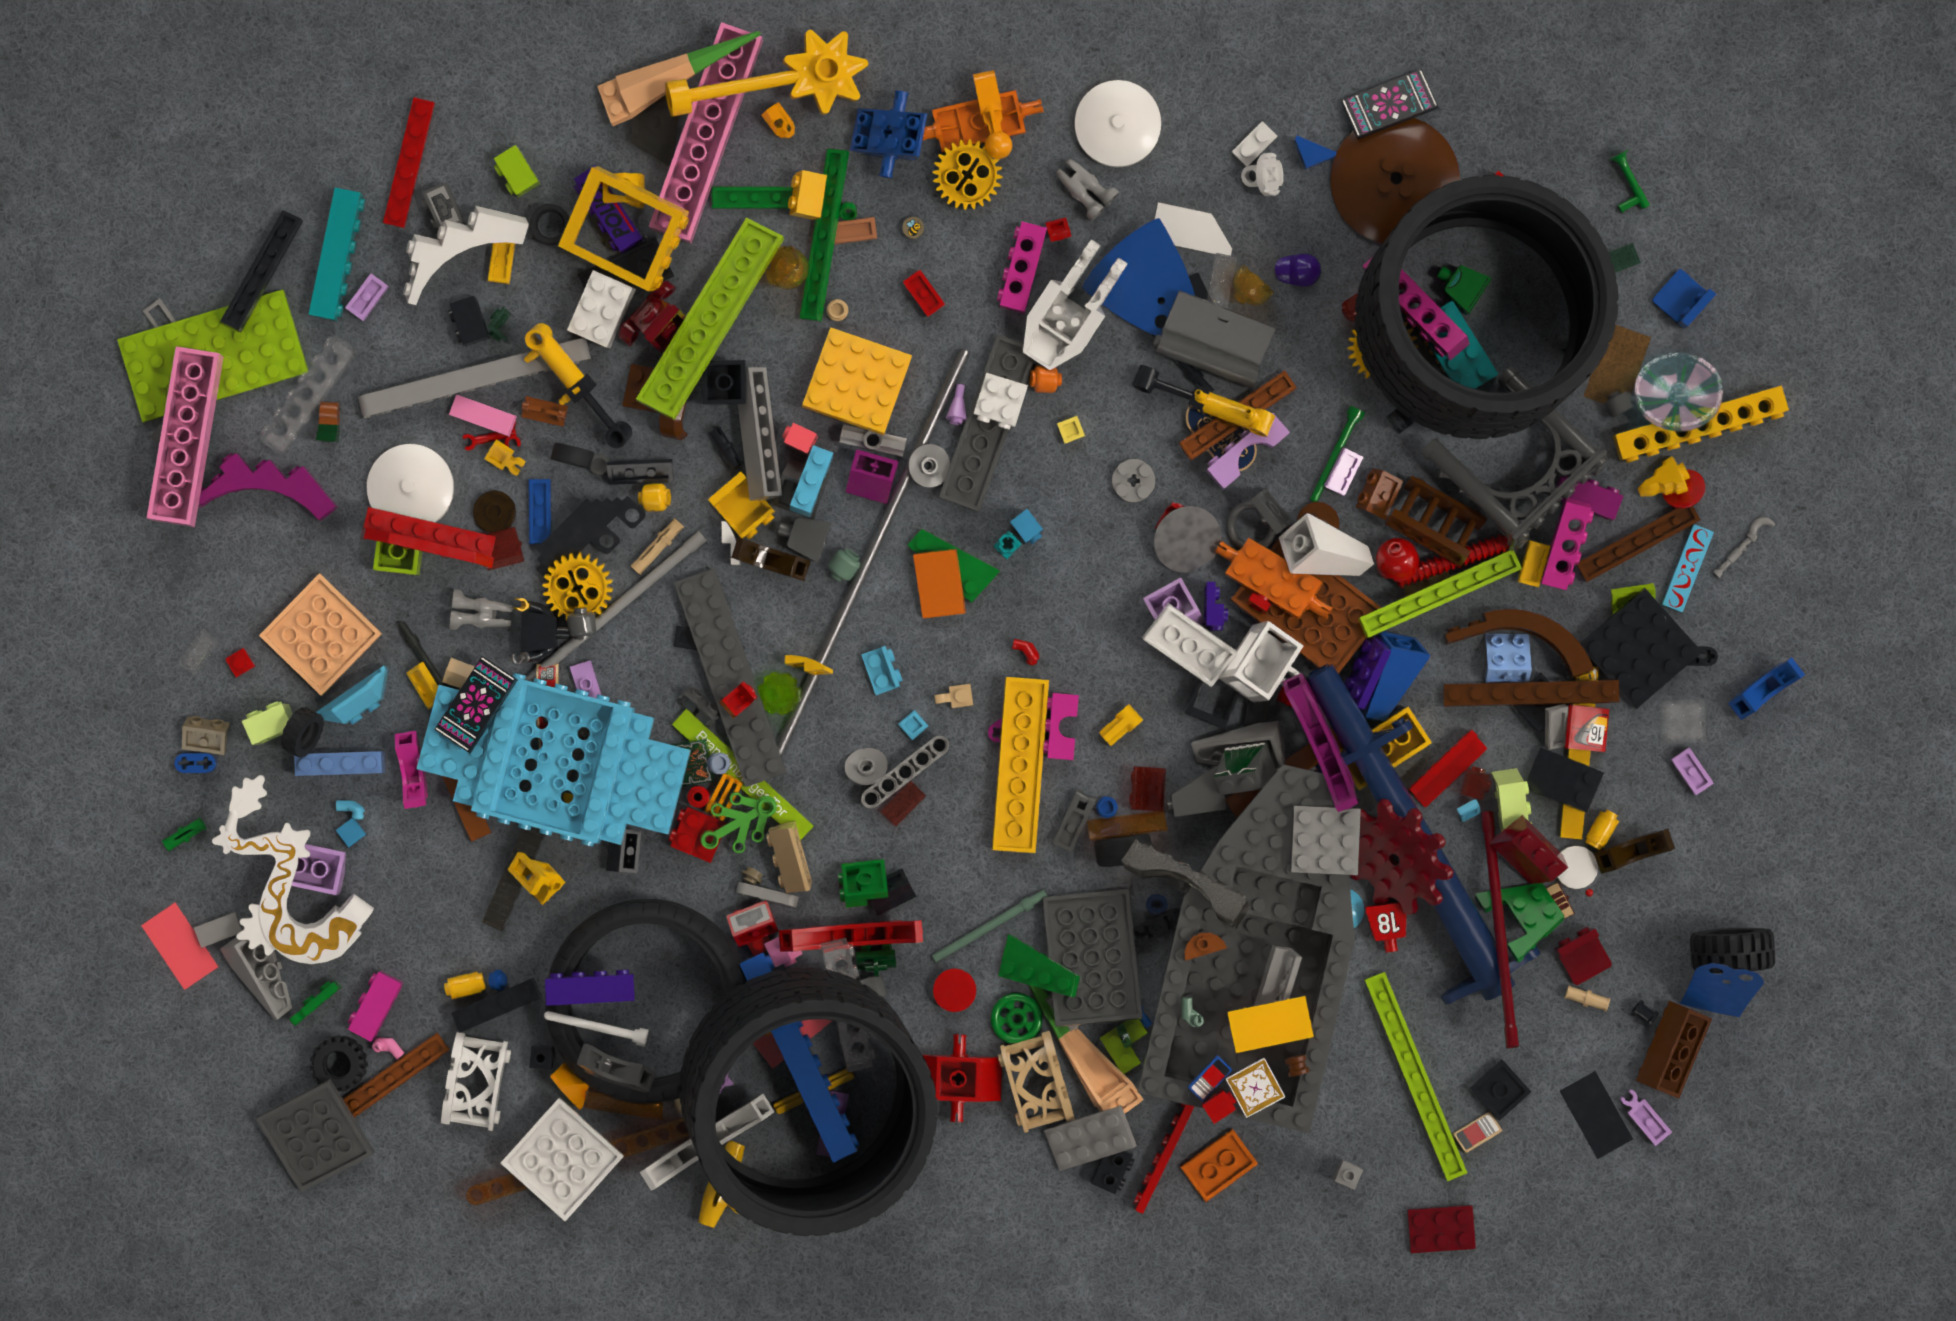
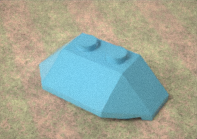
(357, 700)

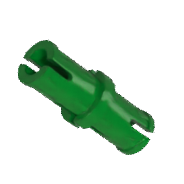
(172, 841)

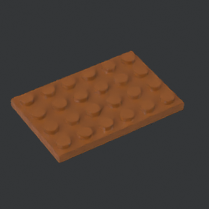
(1322, 640)

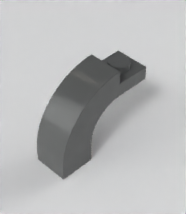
(614, 1070)

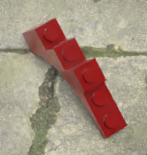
(855, 933)

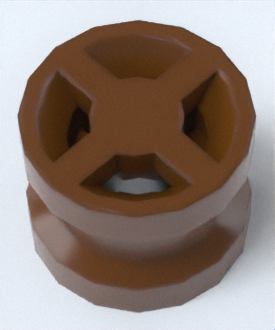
(1296, 1065)

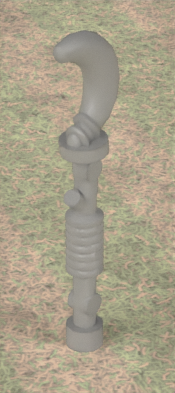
(1752, 536)

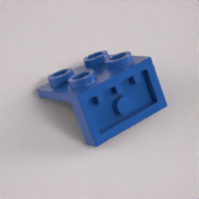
(1682, 298)

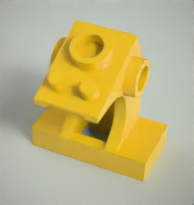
(543, 881)

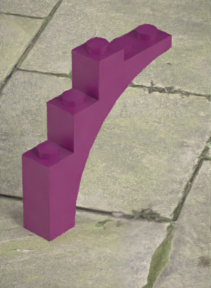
(299, 486)
(1322, 742)

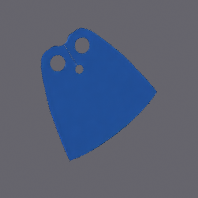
(1151, 273)

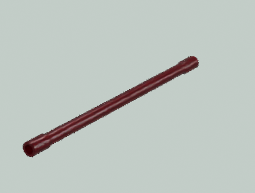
(1510, 1028)

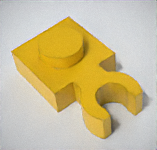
(501, 456)

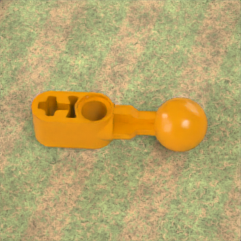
(997, 144)

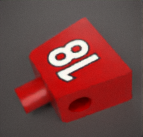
(1387, 924)

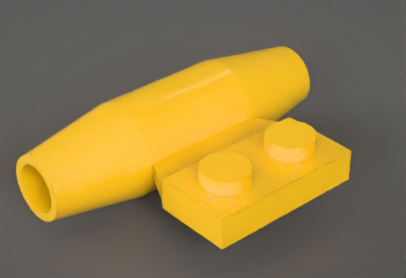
(712, 1203)

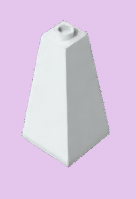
(1321, 549)

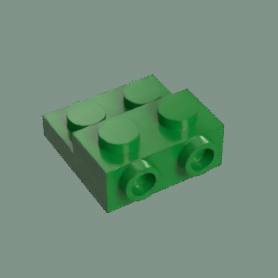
(862, 882)

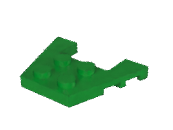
(1532, 910)

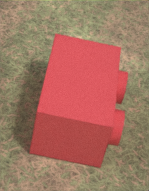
(799, 438)

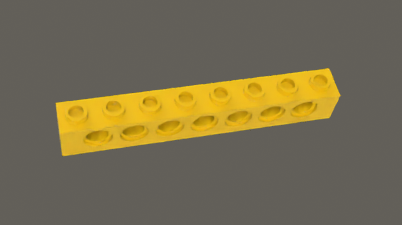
(1773, 397)

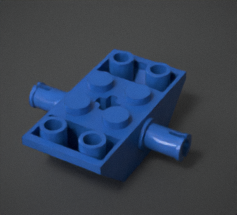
(889, 133)

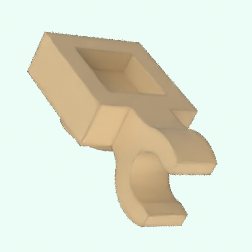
(958, 696)

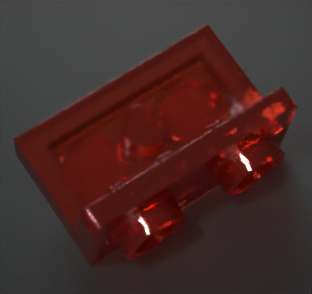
(1147, 788)

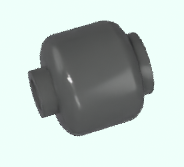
(581, 624)

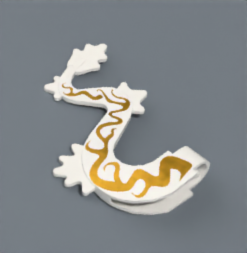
(271, 920)

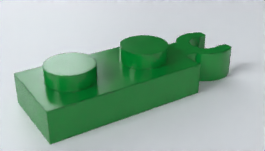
(313, 1003)

